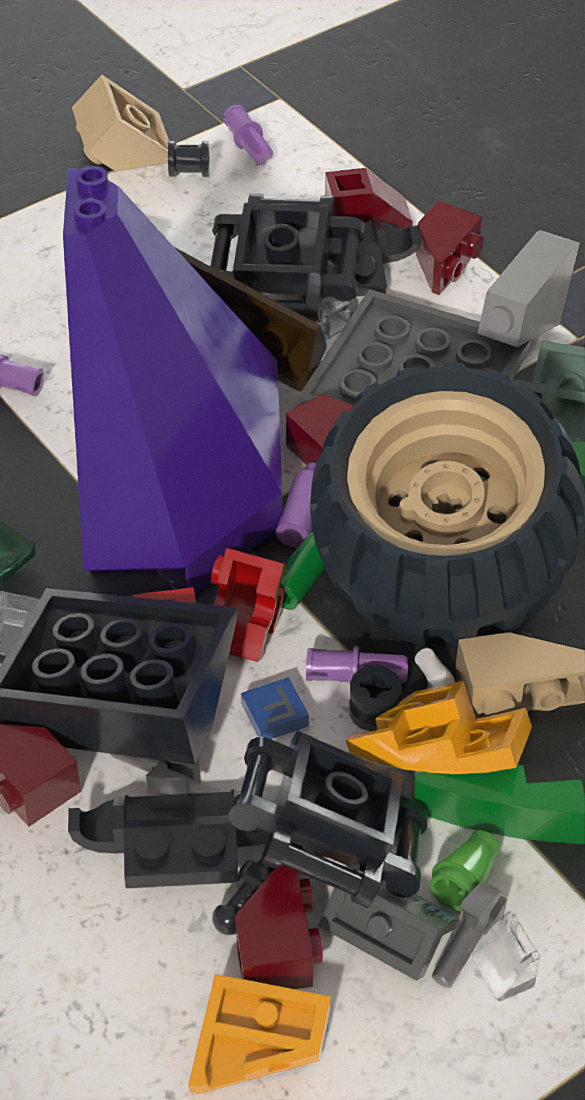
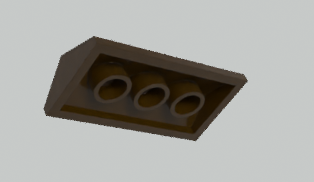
(288, 336)

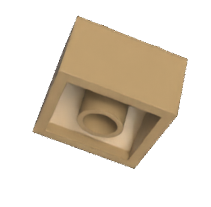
(119, 128)

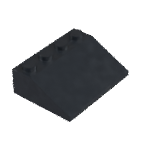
(119, 673)

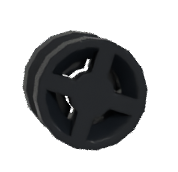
(386, 692)

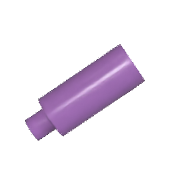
(296, 516)

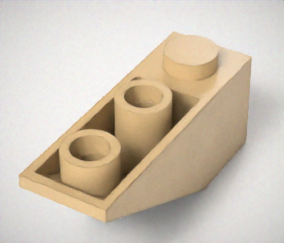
(519, 673)

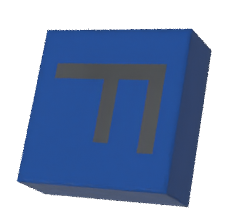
(275, 709)

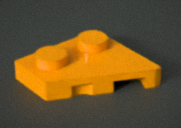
(256, 1032)

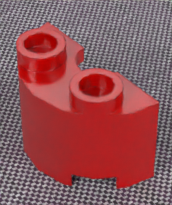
(255, 591)

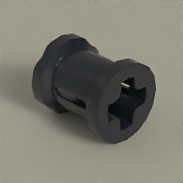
(188, 158)

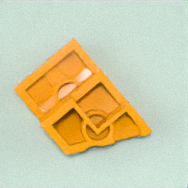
(439, 734)

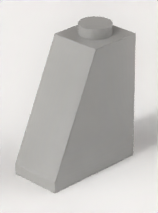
(530, 291)

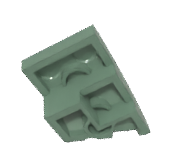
(561, 385)

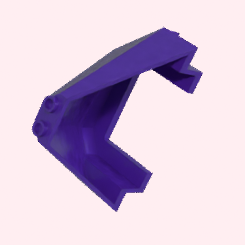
(165, 398)

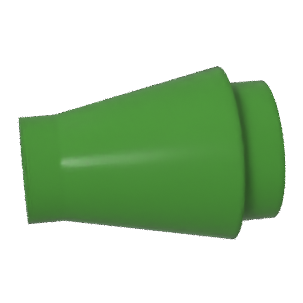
(464, 869)

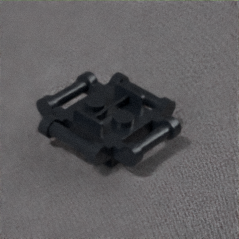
(287, 250)
(336, 810)

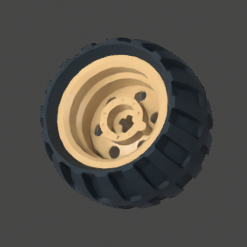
(457, 549)

